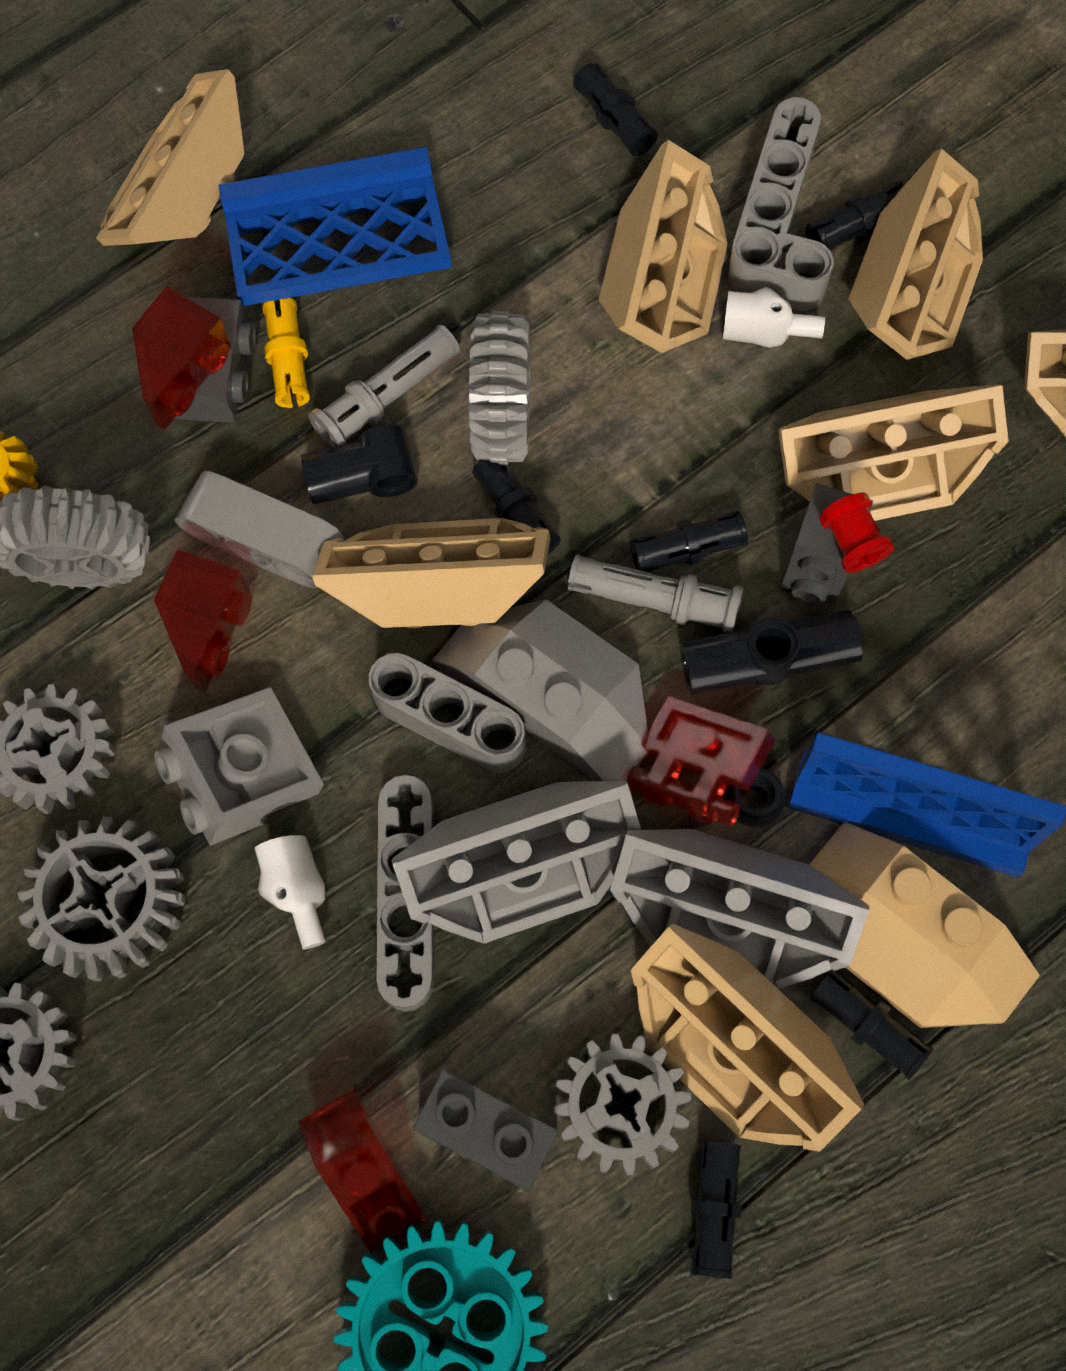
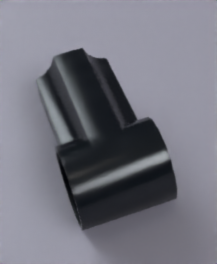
(375, 464)

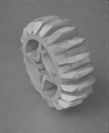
(499, 387)
(72, 538)
(81, 908)

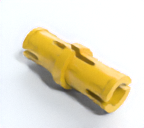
(286, 353)

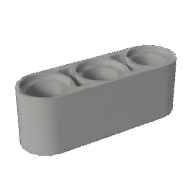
(255, 527)
(432, 690)

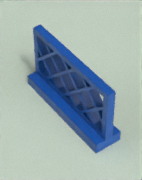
(329, 196)
(922, 805)

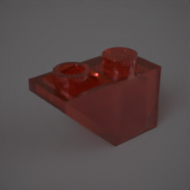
(176, 352)
(200, 610)
(360, 1169)

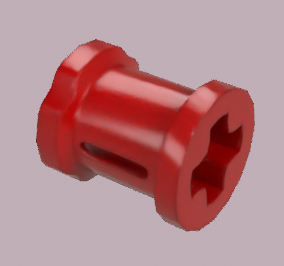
(856, 532)

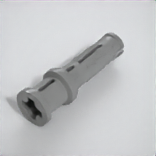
(361, 396)
(682, 598)

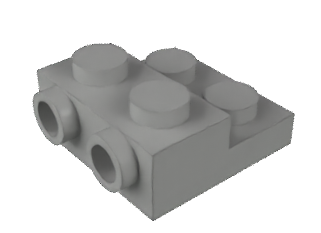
(236, 765)

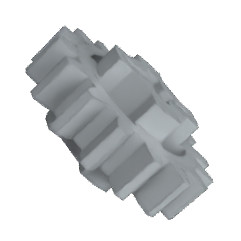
(74, 748)
(29, 1039)
(646, 1090)

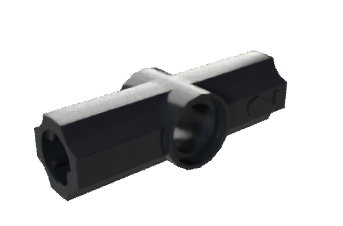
(806, 644)

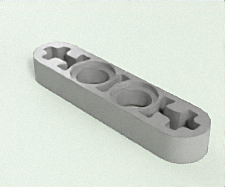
(391, 897)

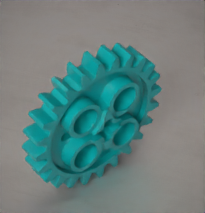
(470, 1276)

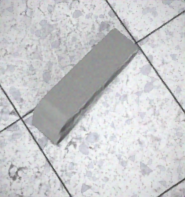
(777, 198)

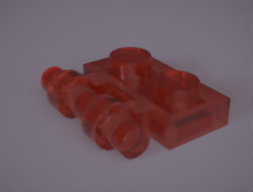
(707, 744)

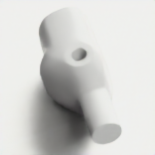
(766, 319)
(293, 884)

